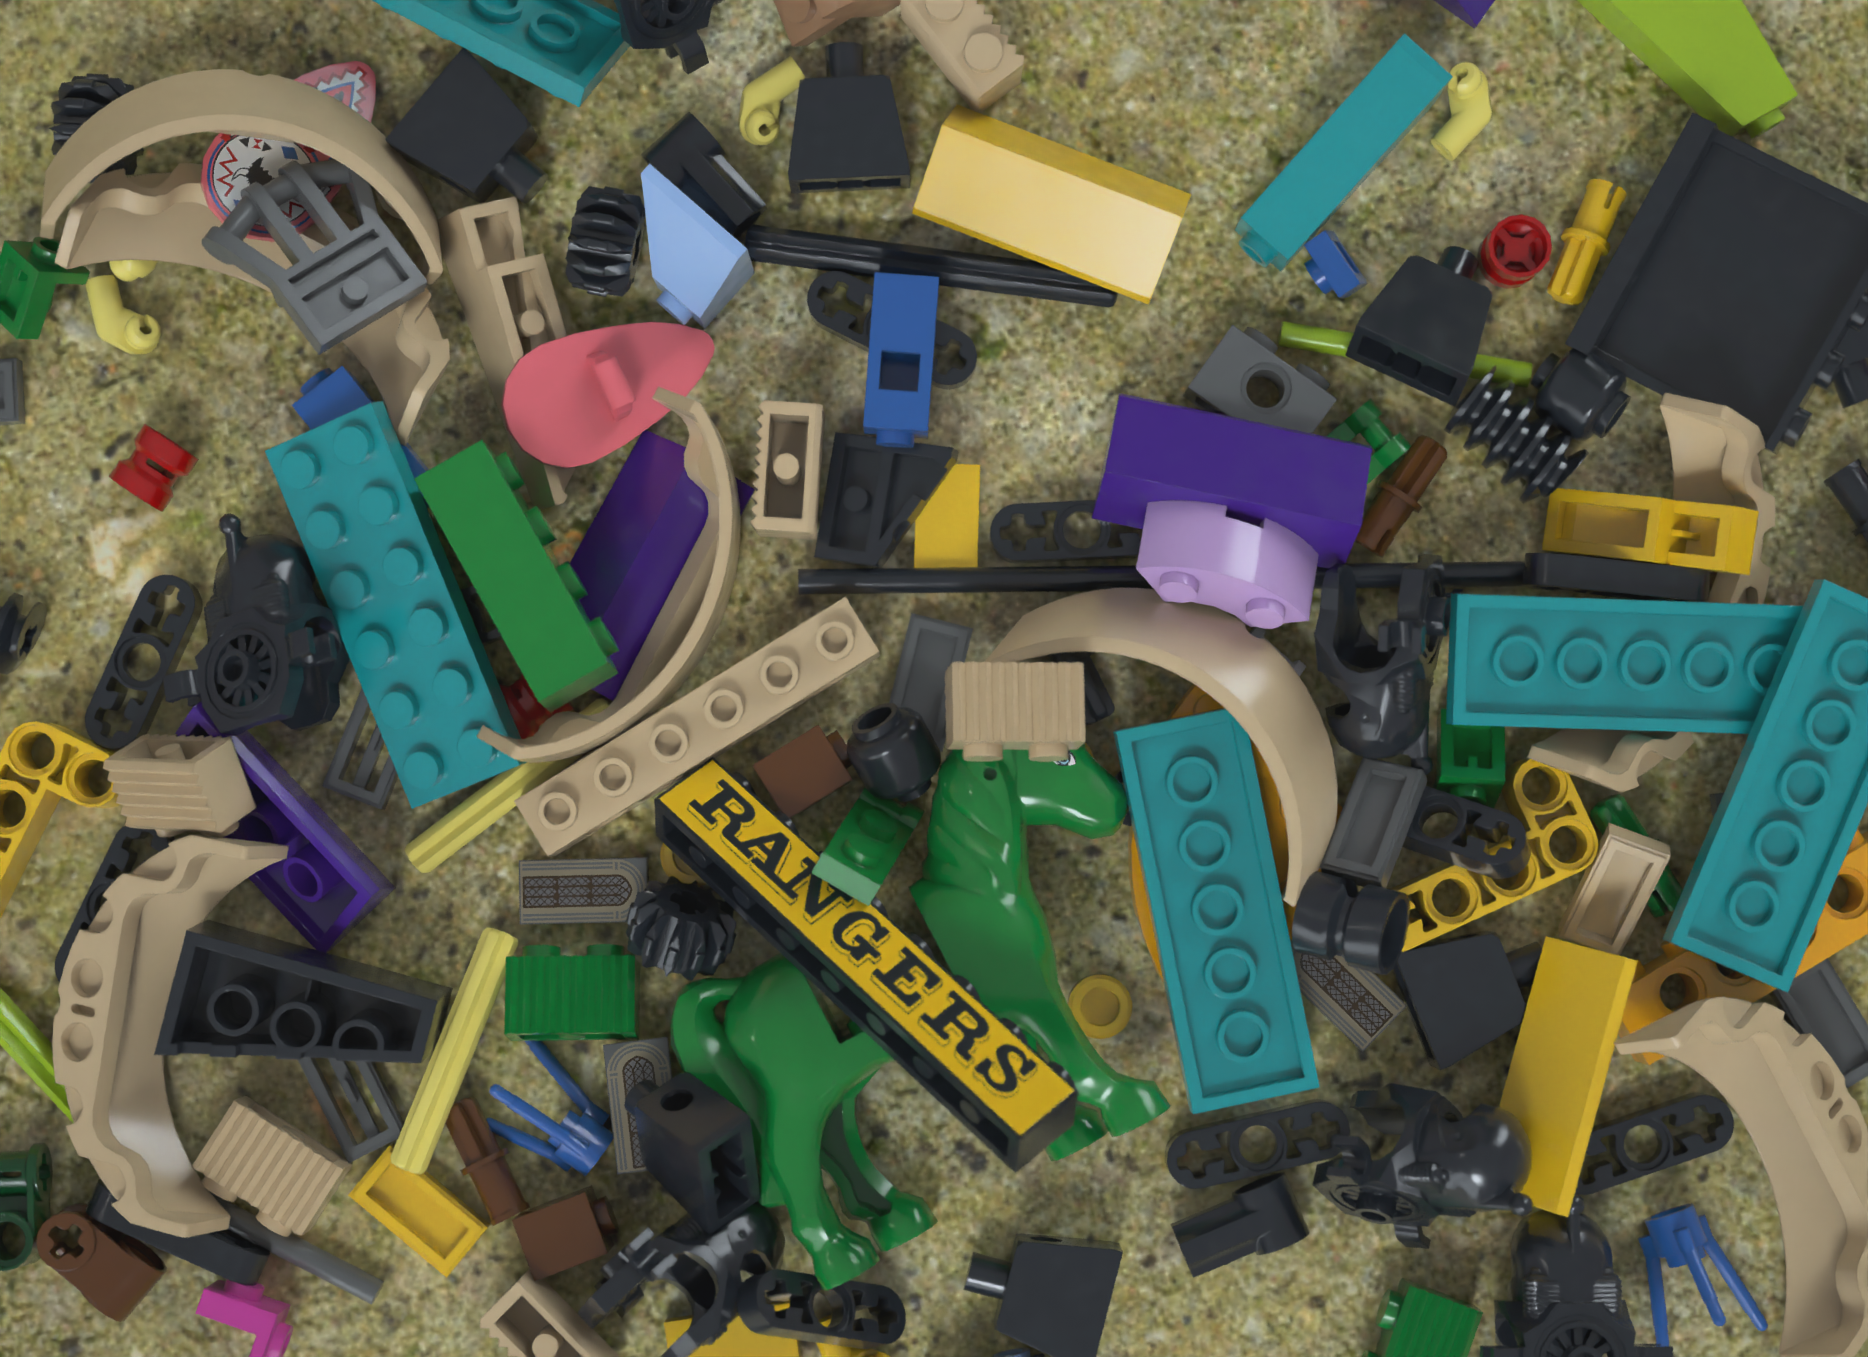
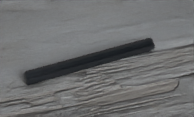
(952, 267)

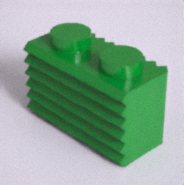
(572, 995)
(1424, 1323)

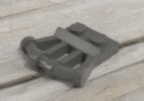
(340, 285)

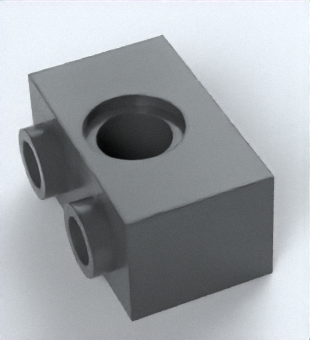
(1249, 355)

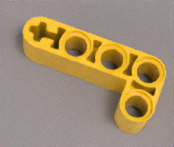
(42, 791)
(1480, 892)

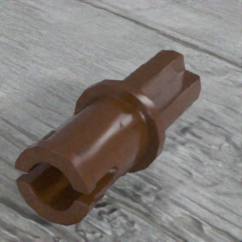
(1400, 495)
(485, 1161)

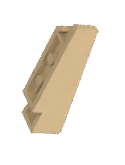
(507, 310)

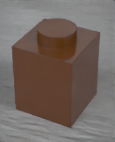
(805, 770)
(566, 1232)

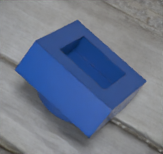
(1333, 266)

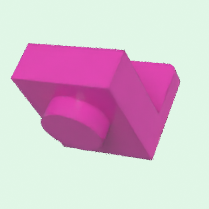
(250, 1311)

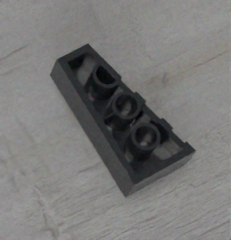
(293, 1002)

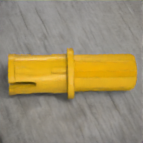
(1585, 242)

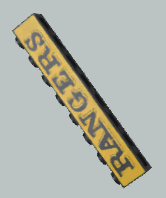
(868, 965)

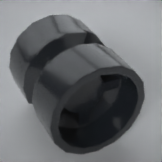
(1340, 920)

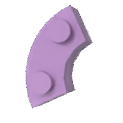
(1226, 563)

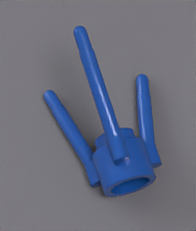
(576, 1139)
(1681, 1239)

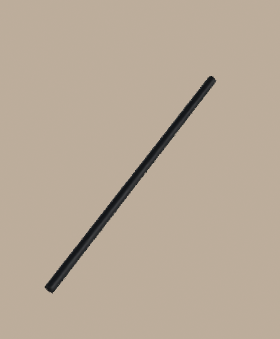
(1102, 577)

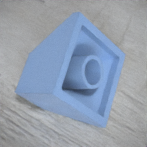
(690, 253)

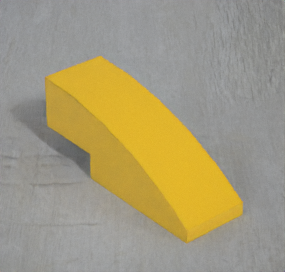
(1651, 530)

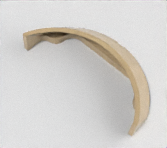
(248, 107)
(167, 219)
(1713, 464)
(684, 622)
(1228, 665)
(112, 1019)
(1810, 1148)

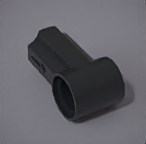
(697, 167)
(1257, 1219)

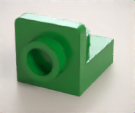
(29, 283)
(1470, 761)

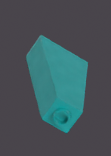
(1342, 154)

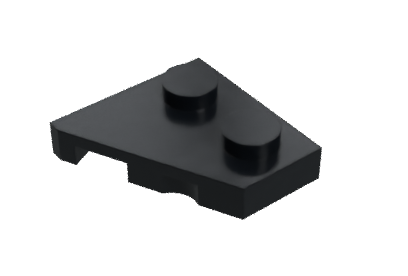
(876, 497)

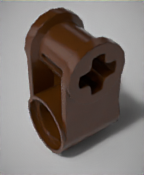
(106, 1264)

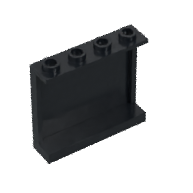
(1733, 283)

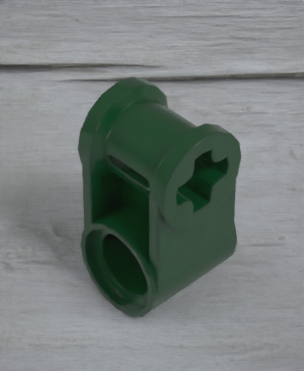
(25, 1200)

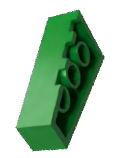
(518, 575)

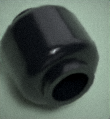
(1580, 394)
(893, 752)

